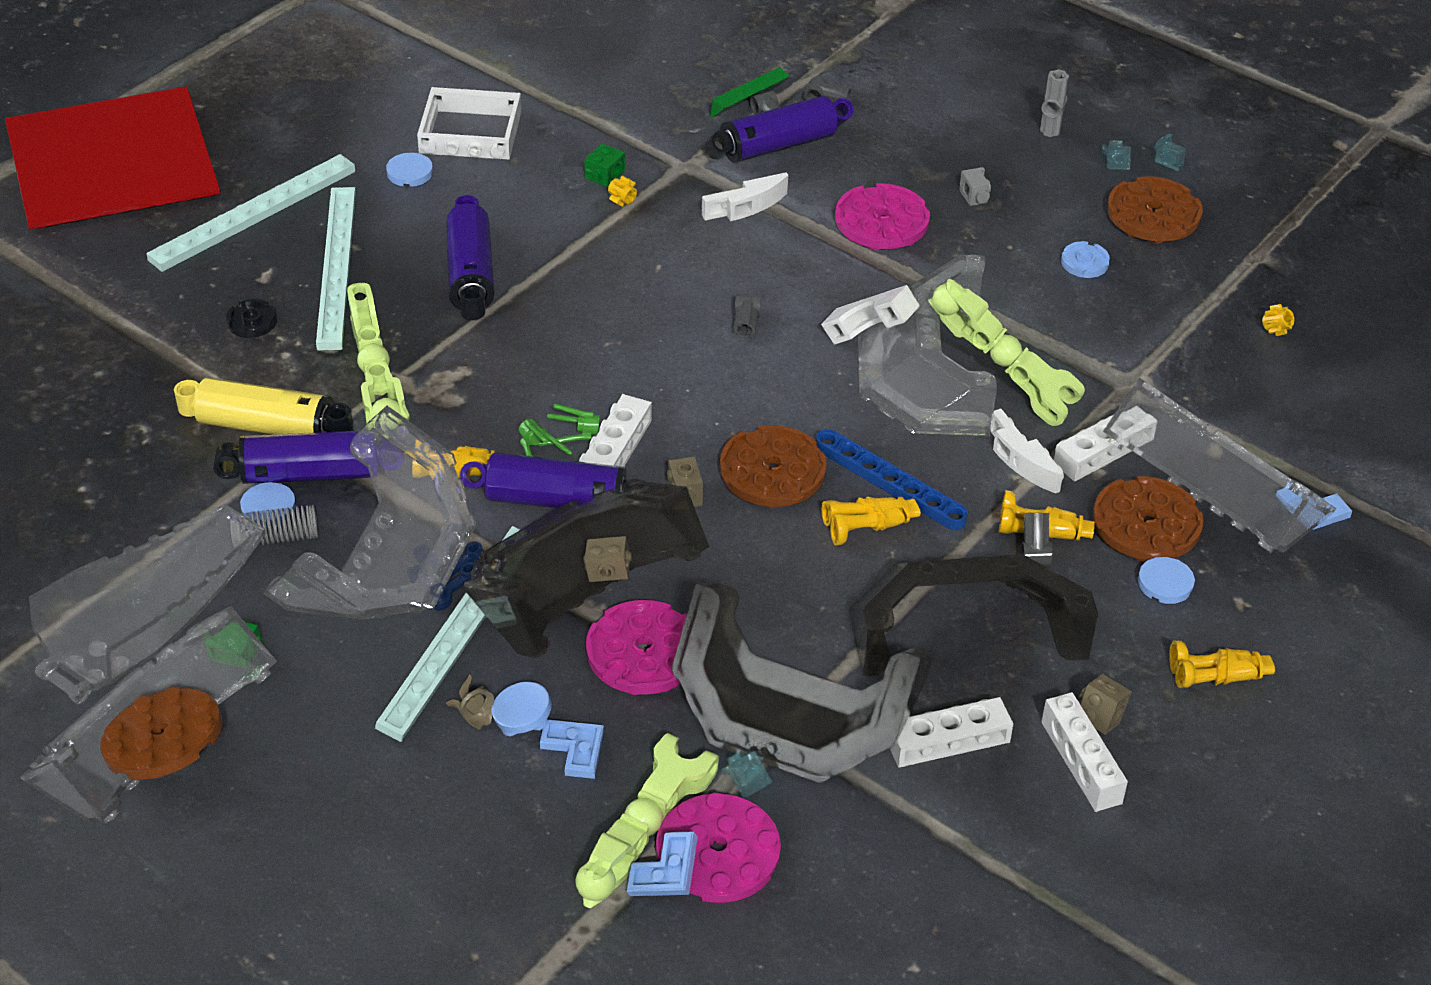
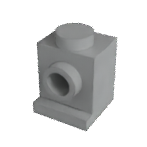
(975, 186)

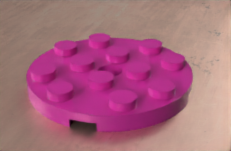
(903, 219)
(614, 649)
(736, 823)

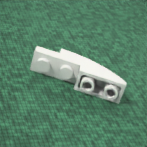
(746, 201)
(1024, 457)

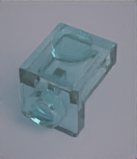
(1169, 153)
(1117, 154)
(747, 773)

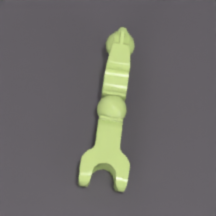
(373, 357)
(1041, 382)
(626, 839)

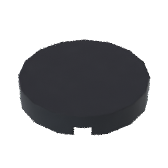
(251, 318)

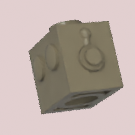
(686, 473)
(607, 559)
(1104, 703)

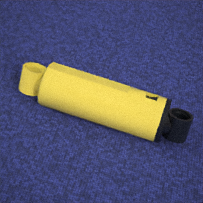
(260, 408)

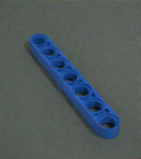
(895, 488)

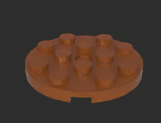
(1175, 213)
(747, 462)
(1121, 514)
(134, 739)

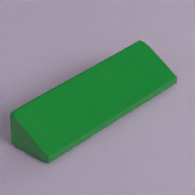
(744, 92)

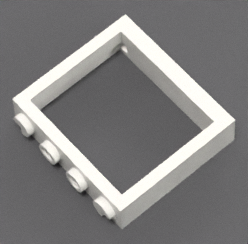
(475, 103)

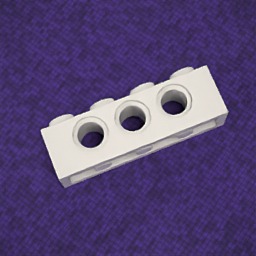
(620, 432)
(1087, 451)
(953, 732)
(1084, 752)

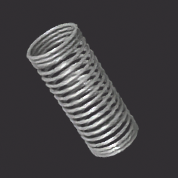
(309, 529)

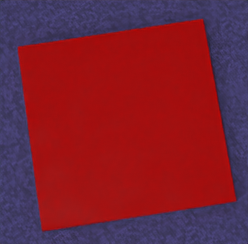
(110, 157)

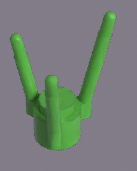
(587, 424)
(534, 435)

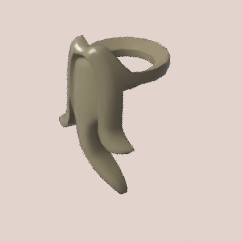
(475, 709)

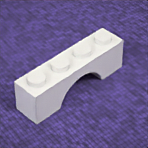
(888, 307)

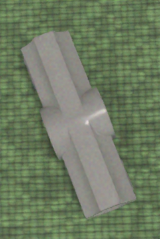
(1055, 93)

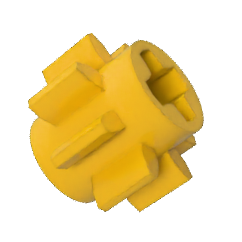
(622, 191)
(1278, 320)

